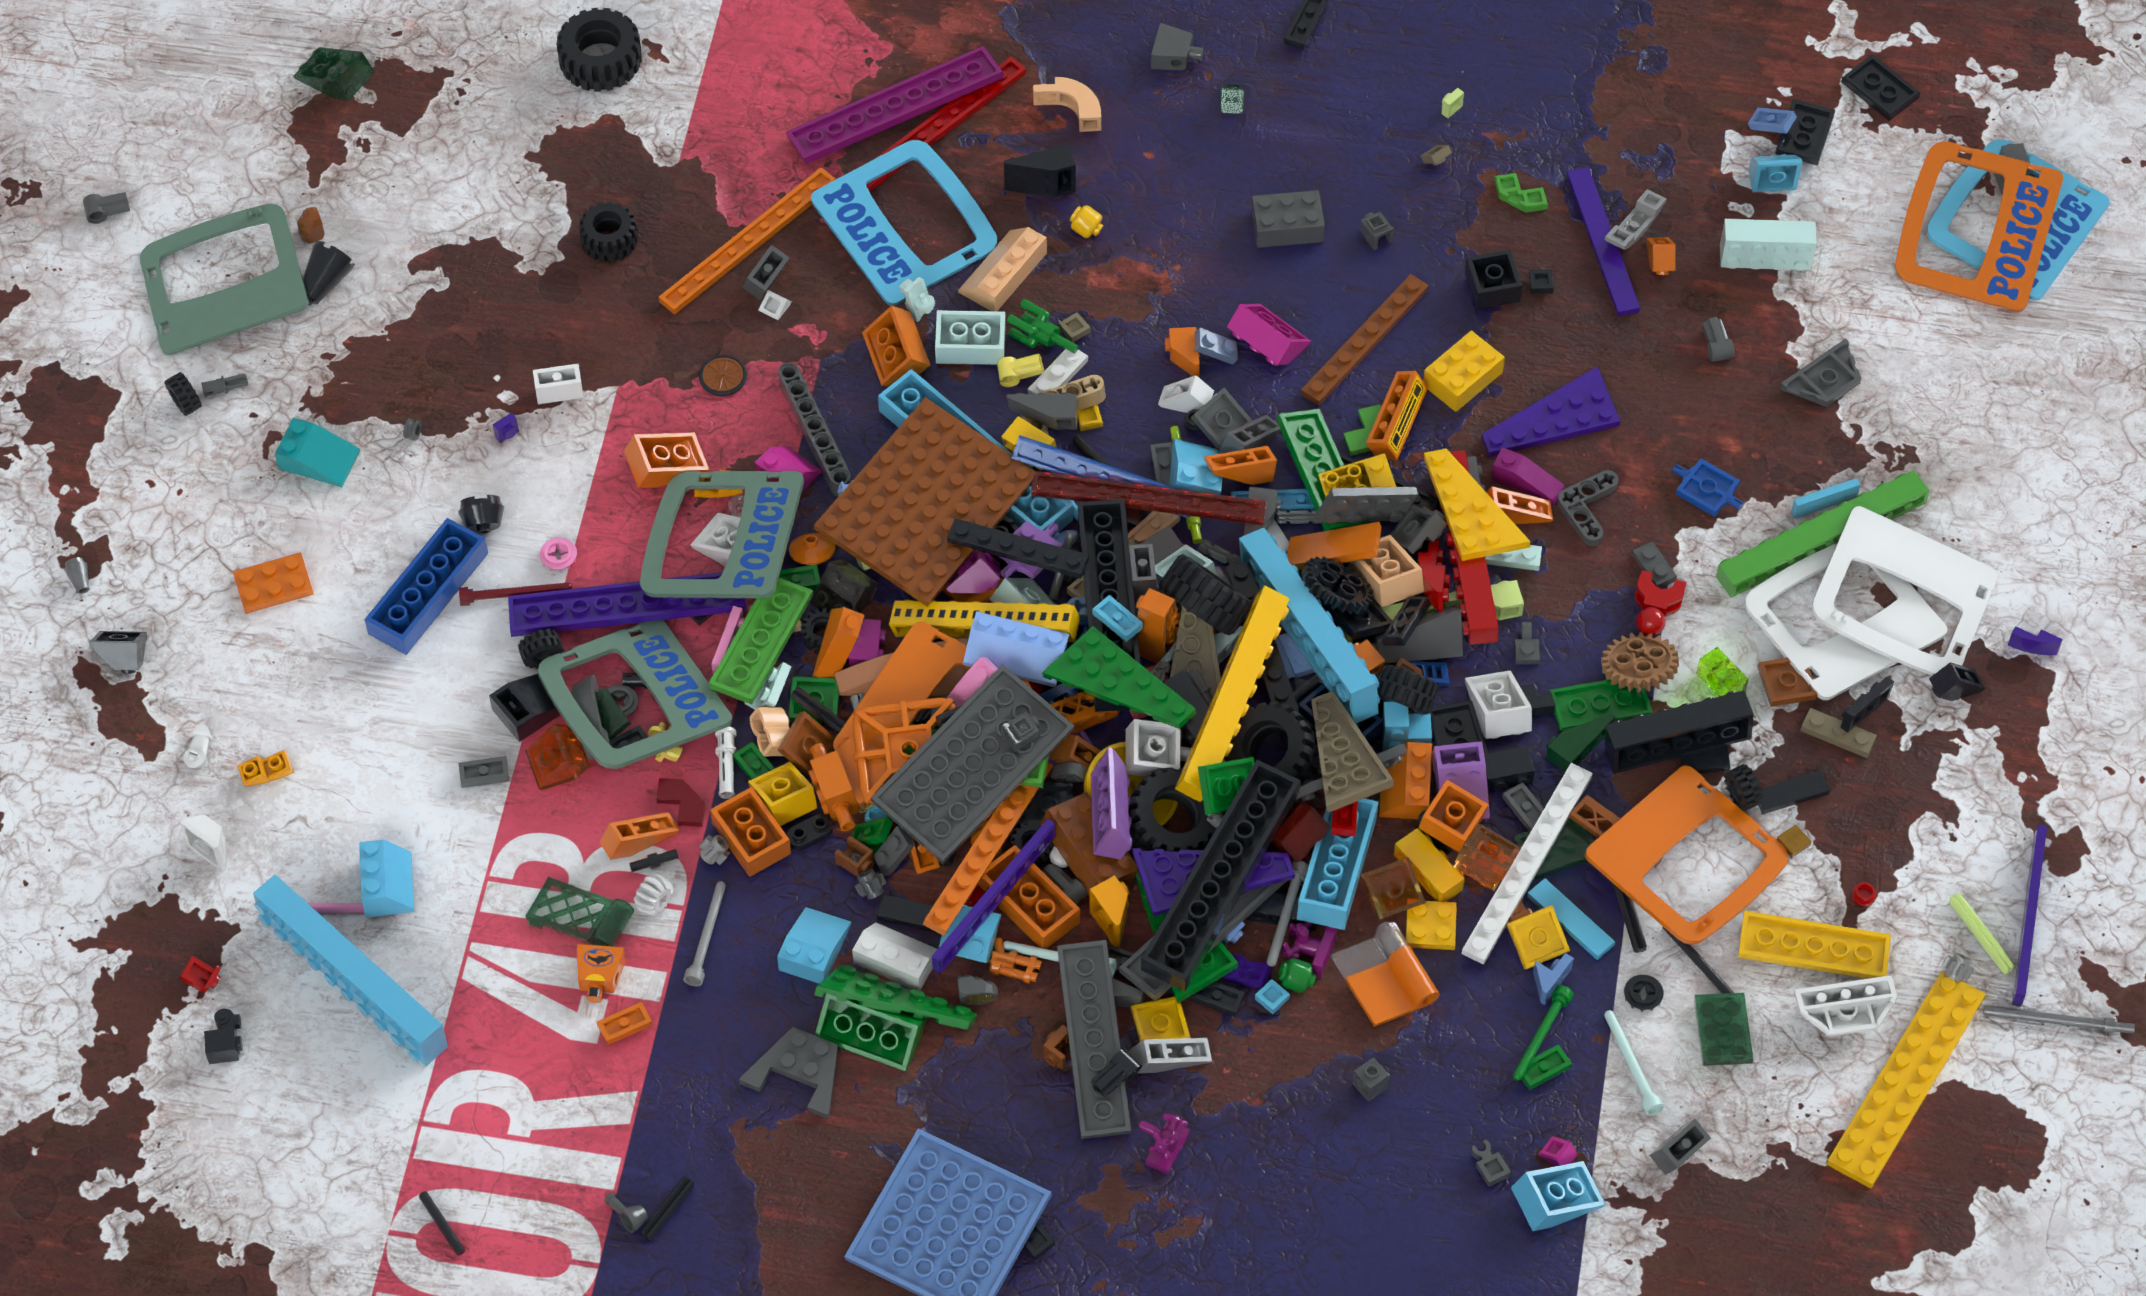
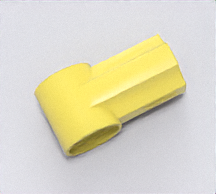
(1013, 369)

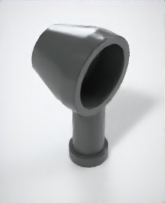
(630, 1217)

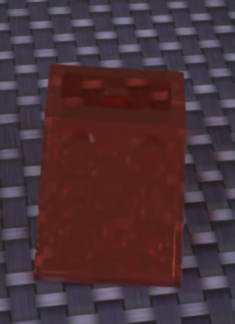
(1299, 832)

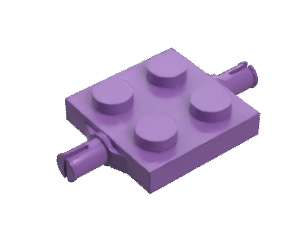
(1030, 531)

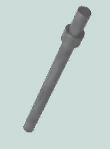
(2108, 1025)

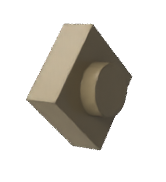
(1436, 155)
(1074, 327)

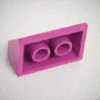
(1267, 334)

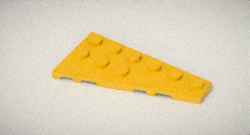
(1472, 515)

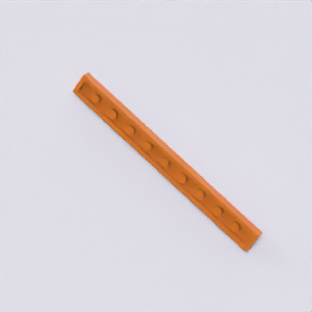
(743, 243)
(979, 858)

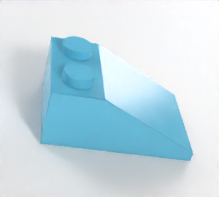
(1190, 470)
(813, 945)
(1556, 1195)

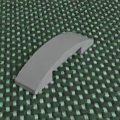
(1637, 221)

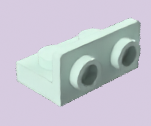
(772, 687)

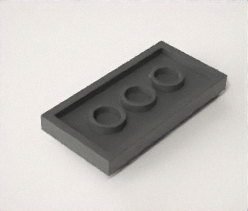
(1366, 504)

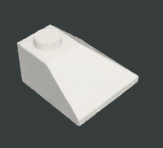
(206, 839)

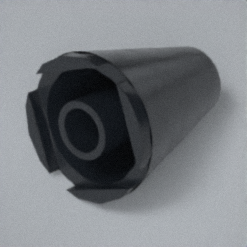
(324, 271)

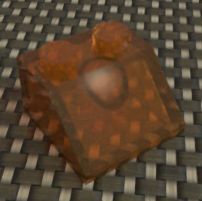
(556, 757)
(1486, 857)
(1392, 888)

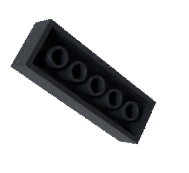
(1678, 731)

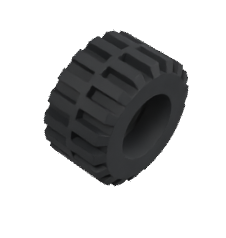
(603, 218)
(1407, 689)

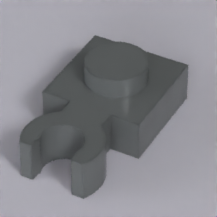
(1490, 1166)

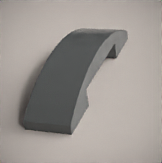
(584, 695)

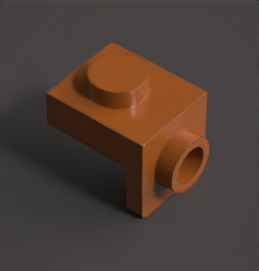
(1054, 1045)

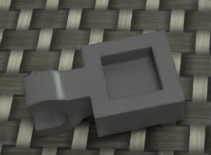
(1527, 648)

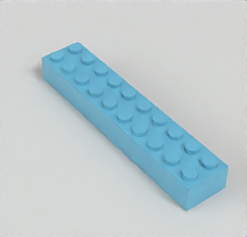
(907, 393)
(1313, 628)
(350, 971)

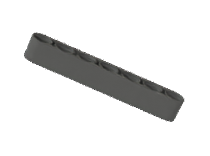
(813, 420)

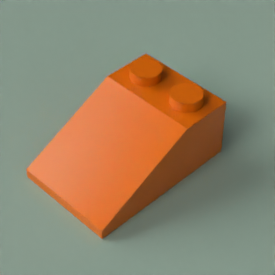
(660, 457)

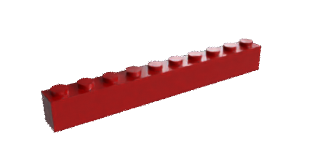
(1473, 588)

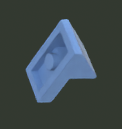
(1548, 979)

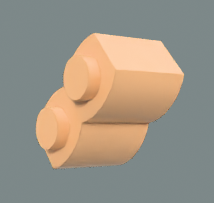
(770, 727)

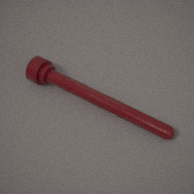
(468, 595)

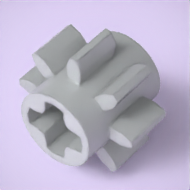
(714, 849)
(1957, 967)

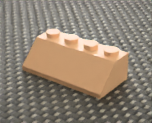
(1005, 268)

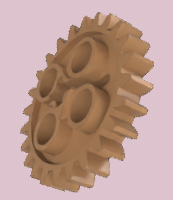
(1640, 662)

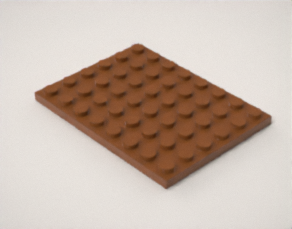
(912, 491)

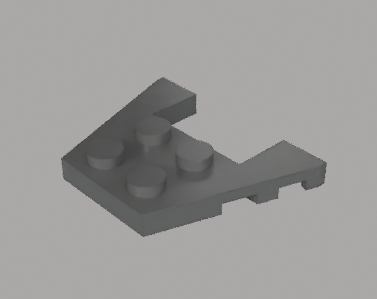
(802, 1059)

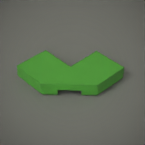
(1525, 200)
(1357, 439)

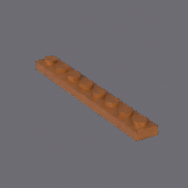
(1364, 340)

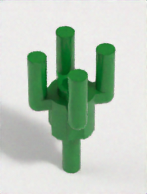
(1038, 328)

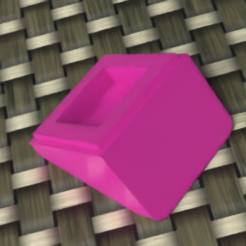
(1558, 1152)

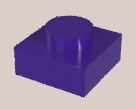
(505, 428)

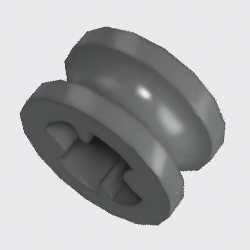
(412, 429)

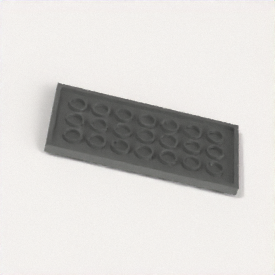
(969, 765)

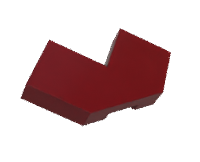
(679, 792)

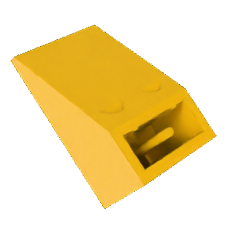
(1361, 474)

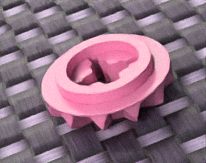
(549, 550)

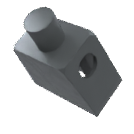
(1174, 49)

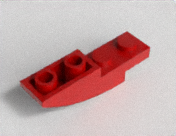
(1435, 580)

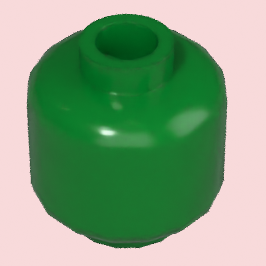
(1296, 975)

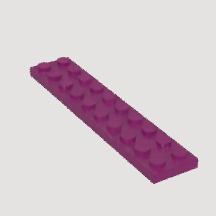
(894, 104)

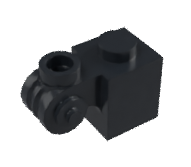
(224, 1044)

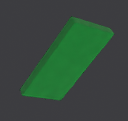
(1597, 699)

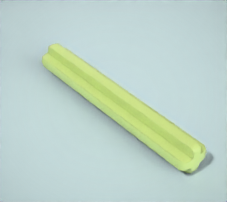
(1982, 933)

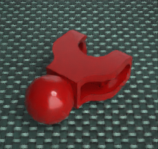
(1656, 603)

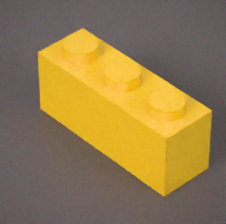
(1430, 866)

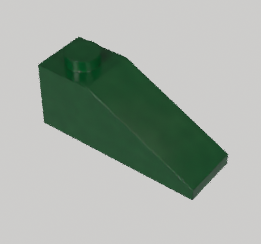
(1577, 742)

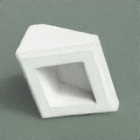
(774, 305)

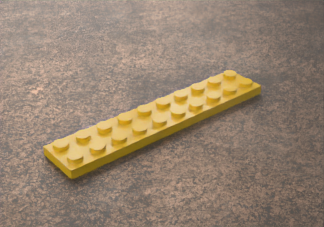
(1905, 1080)

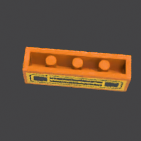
(1397, 414)

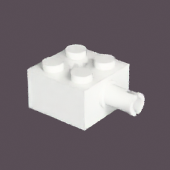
(1153, 747)

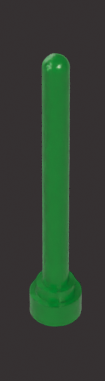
(1560, 998)

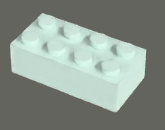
(1768, 244)

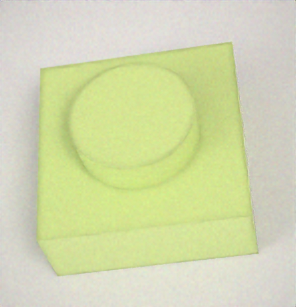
(1452, 102)

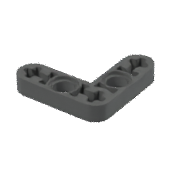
(1580, 501)

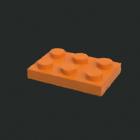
(273, 583)

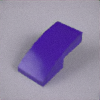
(2042, 644)
(1249, 973)

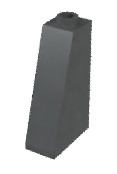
(1434, 638)

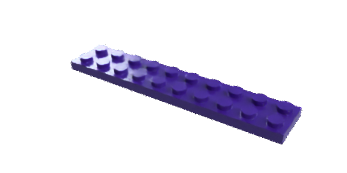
(607, 607)

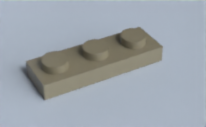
(1828, 729)

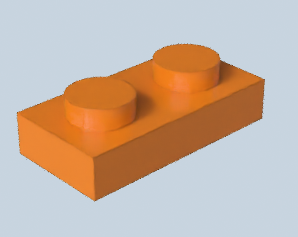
(624, 1023)

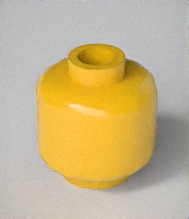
(1086, 221)

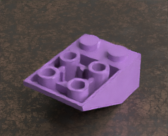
(1463, 766)

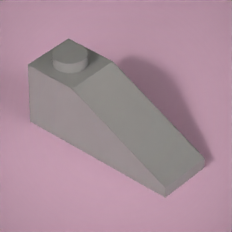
(1171, 1054)

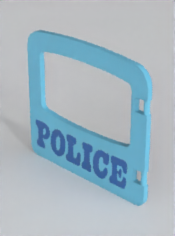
(2070, 225)
(873, 241)

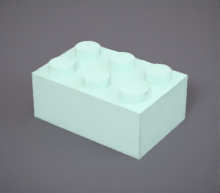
(970, 337)

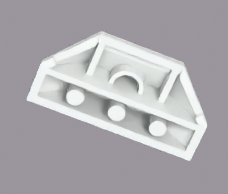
(1847, 1005)

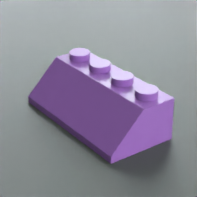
(1110, 807)

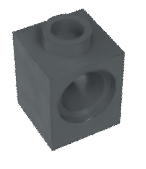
(1371, 1079)

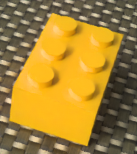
(1463, 371)

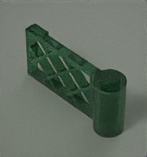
(608, 923)

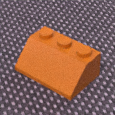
(895, 345)
(1411, 784)

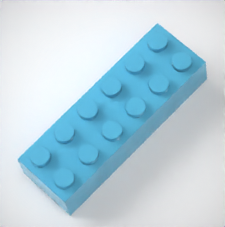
(1336, 871)

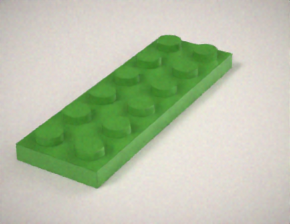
(760, 641)

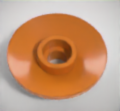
(811, 549)

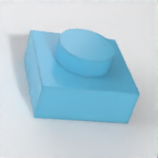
(1272, 996)

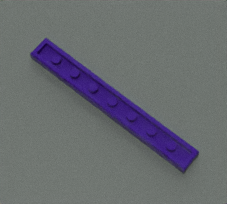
(1607, 254)
(993, 896)
(2029, 915)

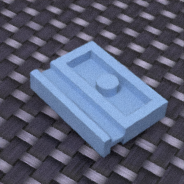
(1292, 658)

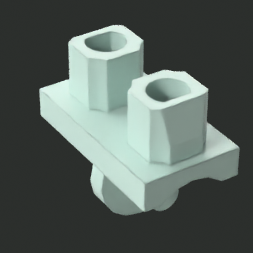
(917, 298)

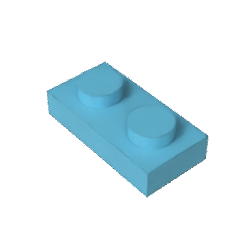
(1117, 618)

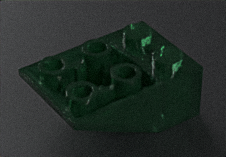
(335, 72)

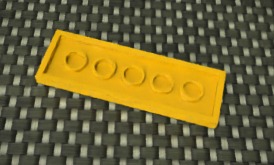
(1814, 945)

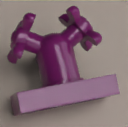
(1317, 948)
(1168, 1142)

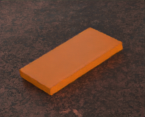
(1340, 544)

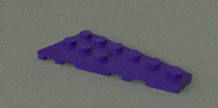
(1566, 413)
(1166, 872)

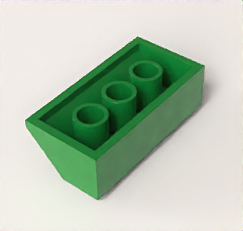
(870, 1031)

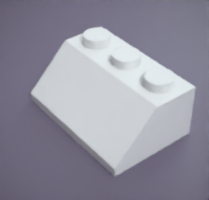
(894, 956)

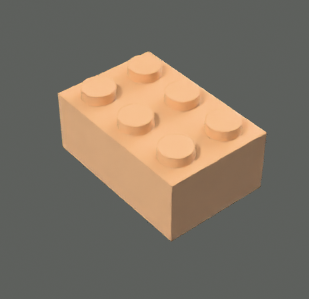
(1390, 574)

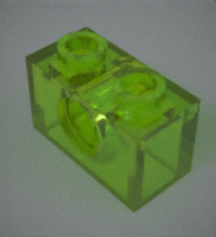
(1721, 673)

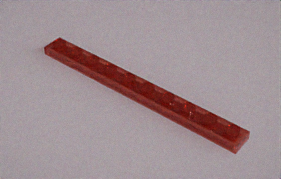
(1150, 497)

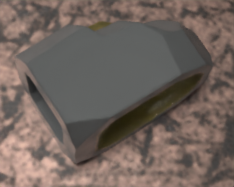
(976, 990)

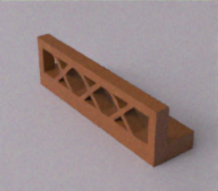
(1596, 815)

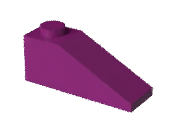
(1525, 476)

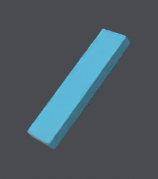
(1572, 919)

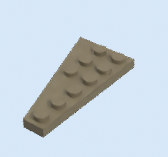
(1196, 650)
(1346, 758)

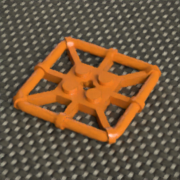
(894, 738)

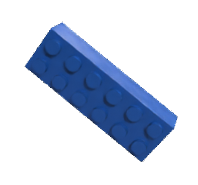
(426, 586)

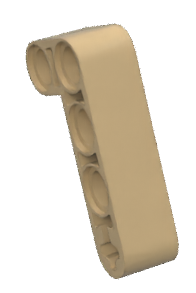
(1089, 392)

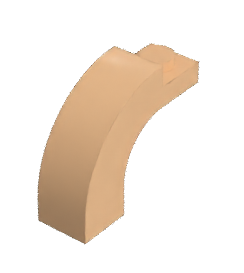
(1073, 95)

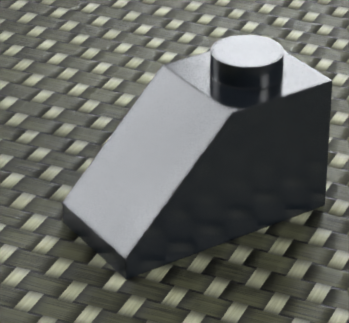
(1956, 682)

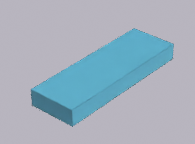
(1825, 498)

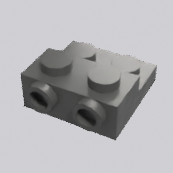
(1417, 526)

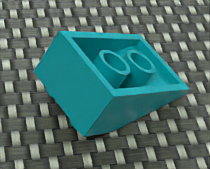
(315, 453)

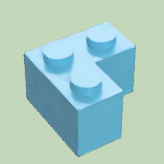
(1404, 727)

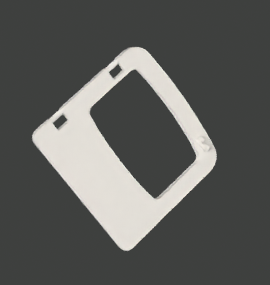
(1913, 558)
(1839, 660)

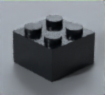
(1493, 279)

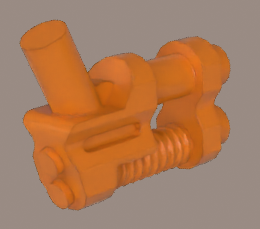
(1004, 963)

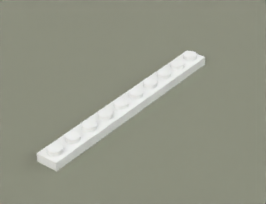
(1526, 863)

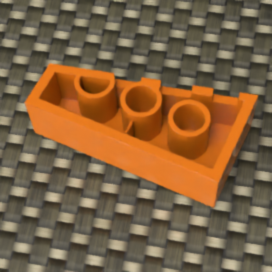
(1159, 624)

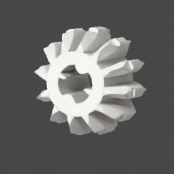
(653, 894)

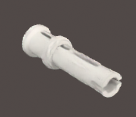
(726, 767)

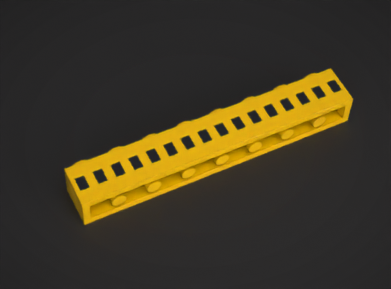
(957, 618)

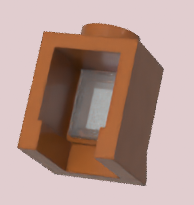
(856, 857)

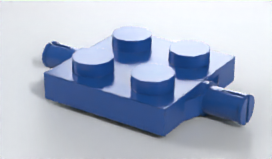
(1707, 487)

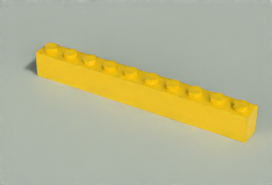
(1235, 688)

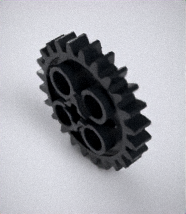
(1322, 576)

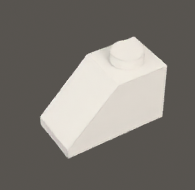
(1186, 395)

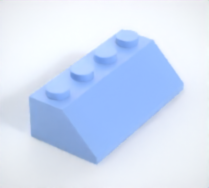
(1017, 645)

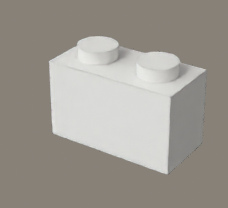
(558, 383)

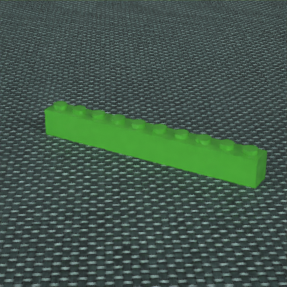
(1790, 546)

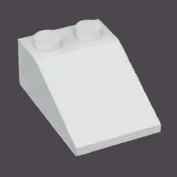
(717, 538)
(1499, 704)

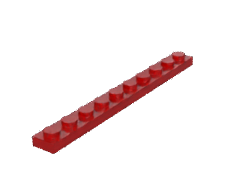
(956, 112)

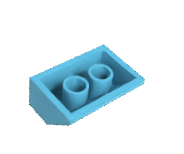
(385, 878)

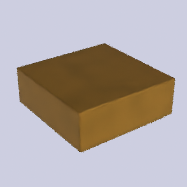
(1794, 840)

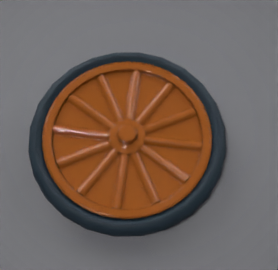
(723, 375)

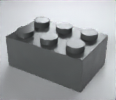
(1288, 218)

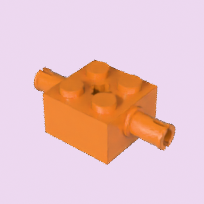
(833, 786)

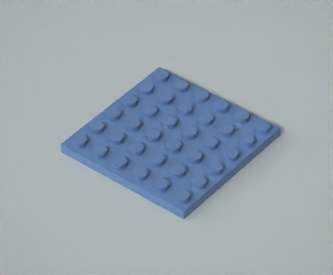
(947, 1222)

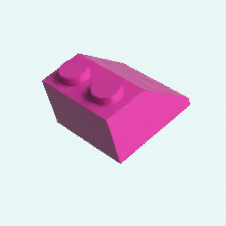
(785, 459)

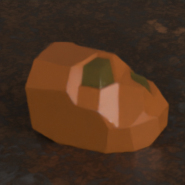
(310, 226)

